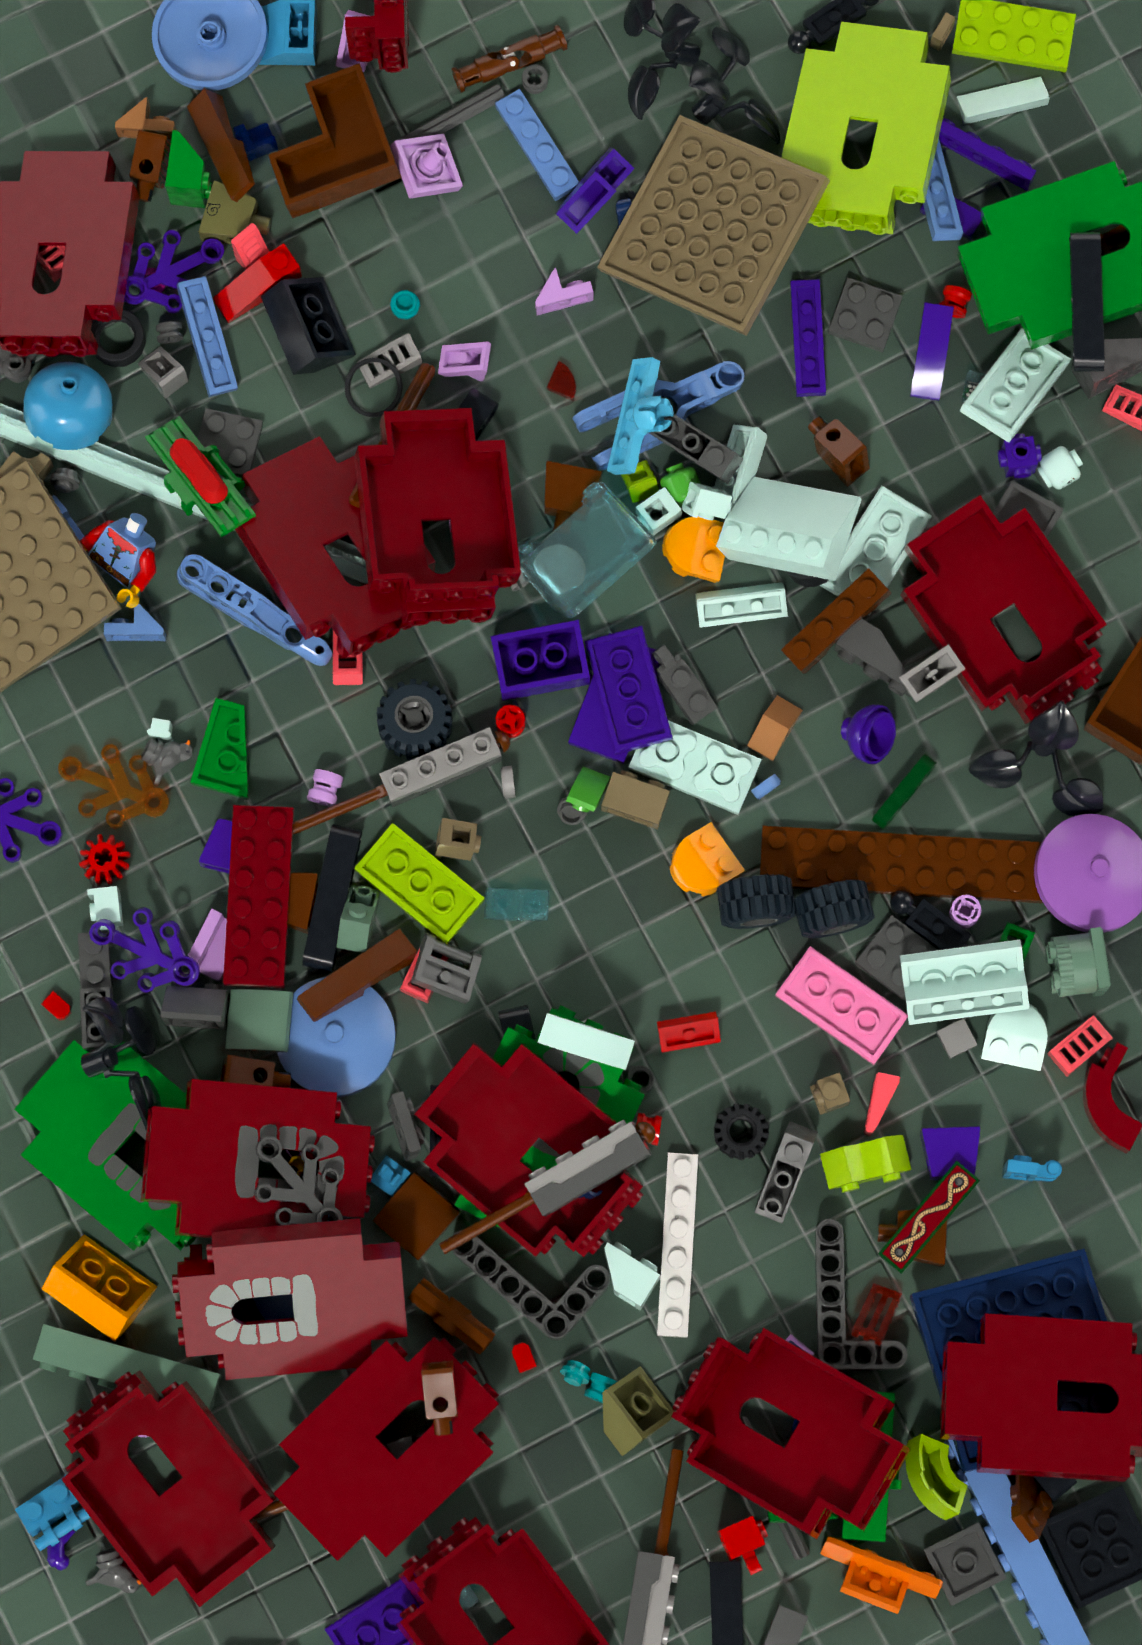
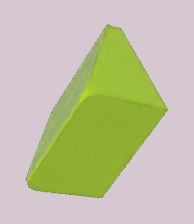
(641, 483)

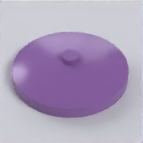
(1090, 873)

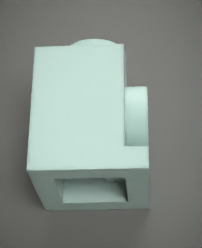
(706, 502)
(662, 503)
(106, 905)

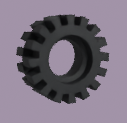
(754, 1118)

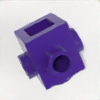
(1016, 465)

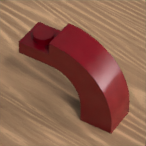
(1102, 1112)

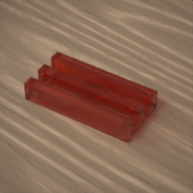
(869, 1332)

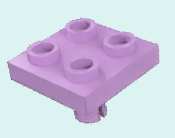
(426, 165)

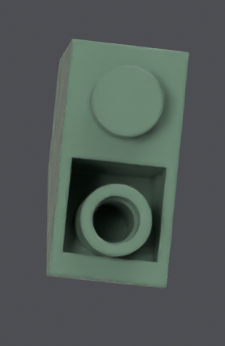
(358, 918)

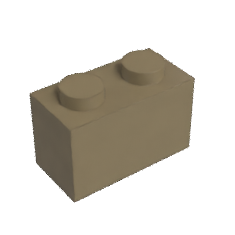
(635, 799)

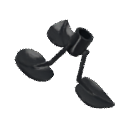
(676, 28)
(707, 79)
(1049, 732)
(103, 1059)

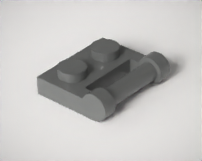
(443, 976)

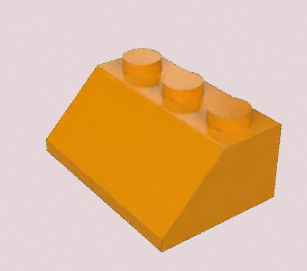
(98, 1287)

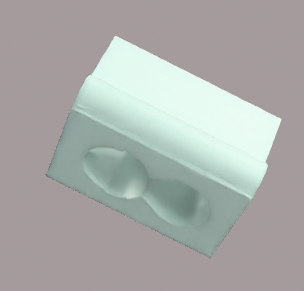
(162, 729)

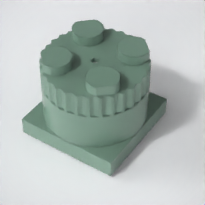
(1078, 964)

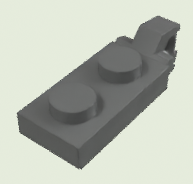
(683, 686)

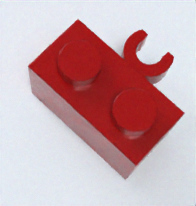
(742, 1540)

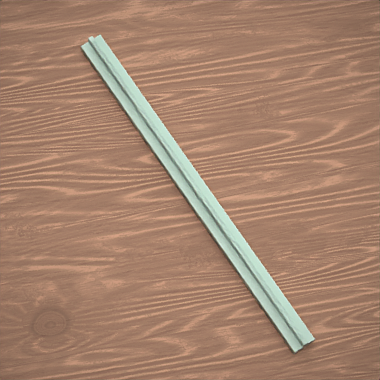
(145, 479)

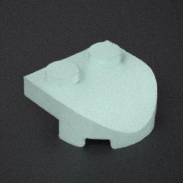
(1016, 1038)

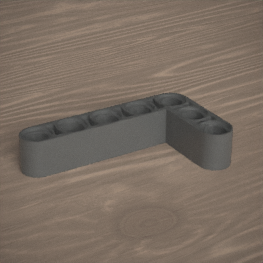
(526, 1290)
(837, 1310)

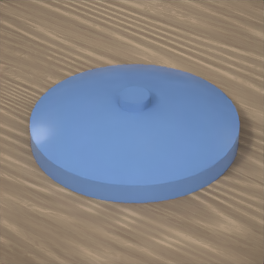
(209, 41)
(342, 1049)

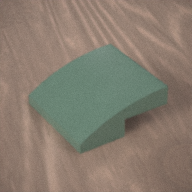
(259, 1020)

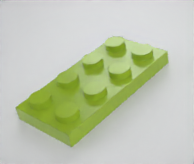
(1014, 34)
(419, 884)

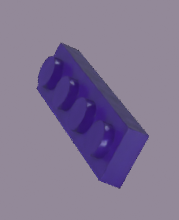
(989, 157)
(808, 338)

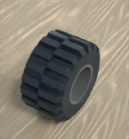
(414, 719)
(756, 901)
(833, 908)

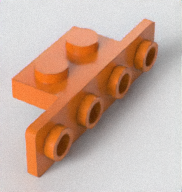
(877, 1578)

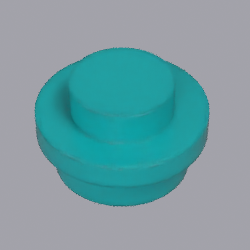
(405, 304)
(575, 1373)

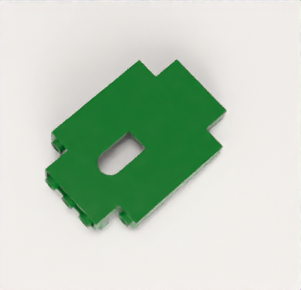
(1025, 260)

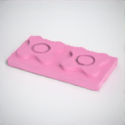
(841, 1005)

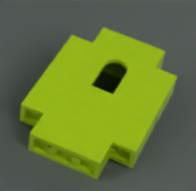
(871, 78)

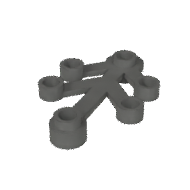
(301, 1190)

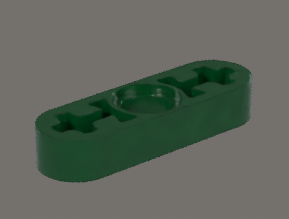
(904, 791)

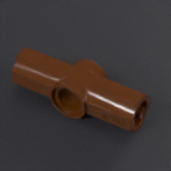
(451, 1316)

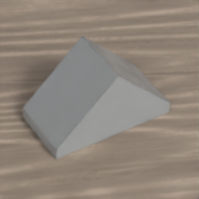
(164, 371)
(932, 673)

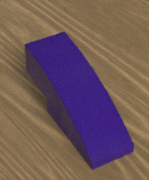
(594, 190)
(931, 351)

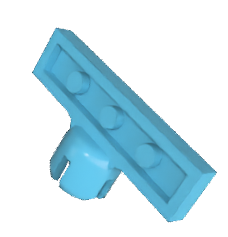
(638, 416)

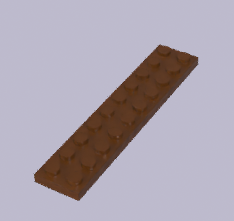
(903, 862)

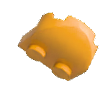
(693, 549)
(704, 862)

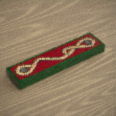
(928, 1217)

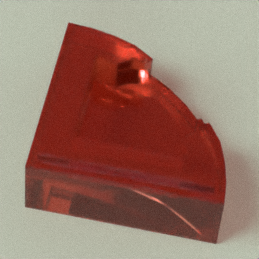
(562, 382)

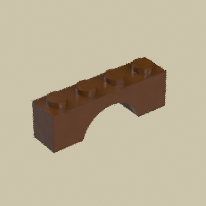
(846, 610)

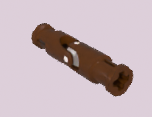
(498, 63)

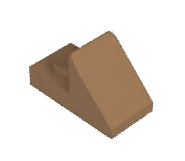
(138, 119)

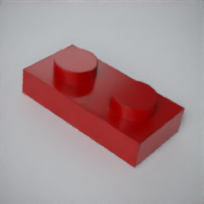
(688, 1031)

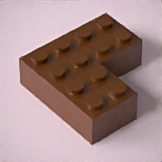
(347, 156)
(1119, 713)

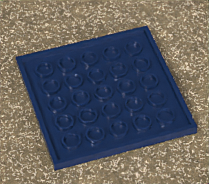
(1043, 1288)

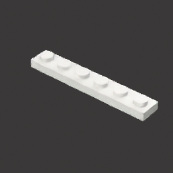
(677, 1245)

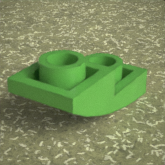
(588, 790)

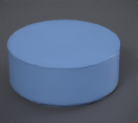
(766, 786)

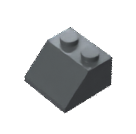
(195, 1006)

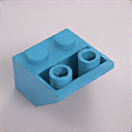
(291, 33)

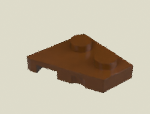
(1029, 1507)

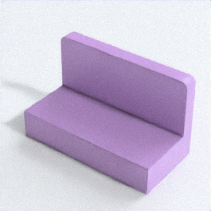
(210, 946)

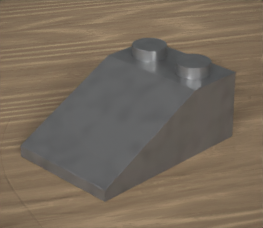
(1122, 362)

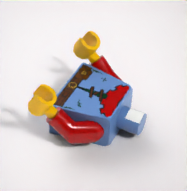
(123, 553)

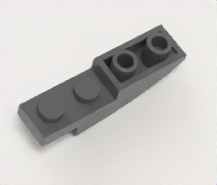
(95, 982)

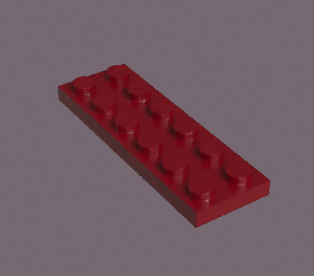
(258, 896)

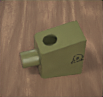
(226, 218)

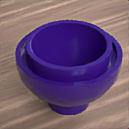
(870, 733)

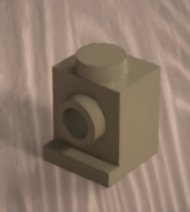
(457, 839)
(830, 1093)

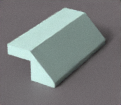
(964, 982)

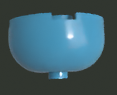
(68, 405)

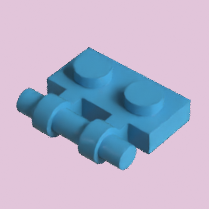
(1024, 1169)
(47, 1508)

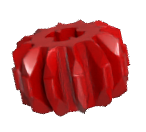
(100, 850)

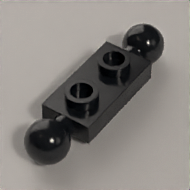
(826, 23)
(929, 922)

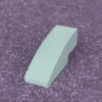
(586, 1041)

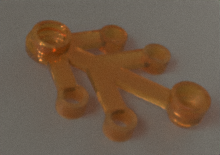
(118, 788)

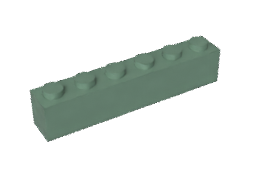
(108, 1362)

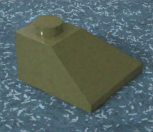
(633, 1410)

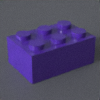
(540, 660)

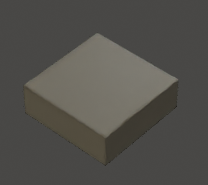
(942, 31)

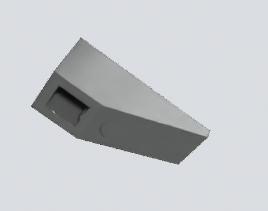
(700, 448)
(870, 650)
(786, 1172)

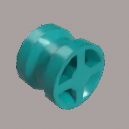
(598, 1385)

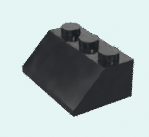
(307, 324)

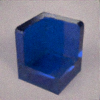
(256, 141)

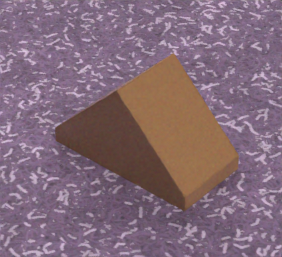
(774, 728)

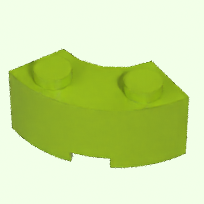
(866, 1162)
(933, 1478)

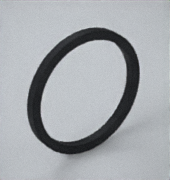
(350, 375)

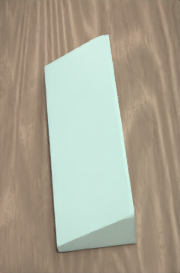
(1003, 100)
(748, 444)
(741, 604)

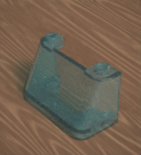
(586, 552)

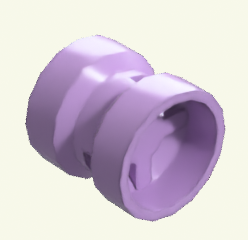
(325, 788)
(963, 915)

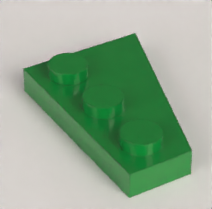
(223, 751)

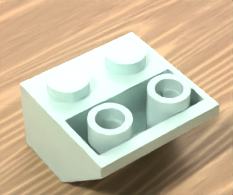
(630, 1278)

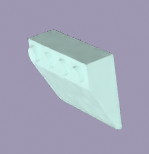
(789, 528)

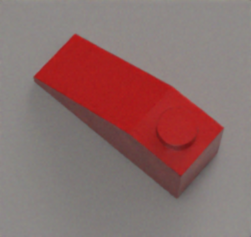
(256, 280)

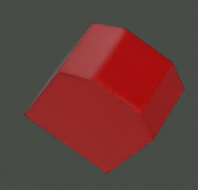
(57, 1006)
(523, 1357)

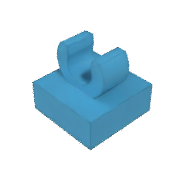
(390, 1176)

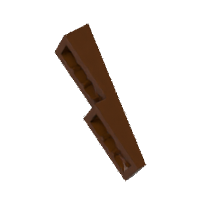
(225, 151)
(357, 975)

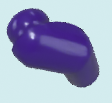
(56, 1554)

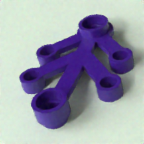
(166, 273)
(22, 824)
(150, 952)

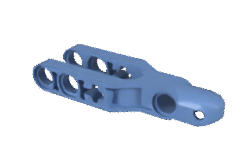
(688, 394)
(257, 613)

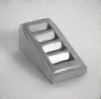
(384, 352)

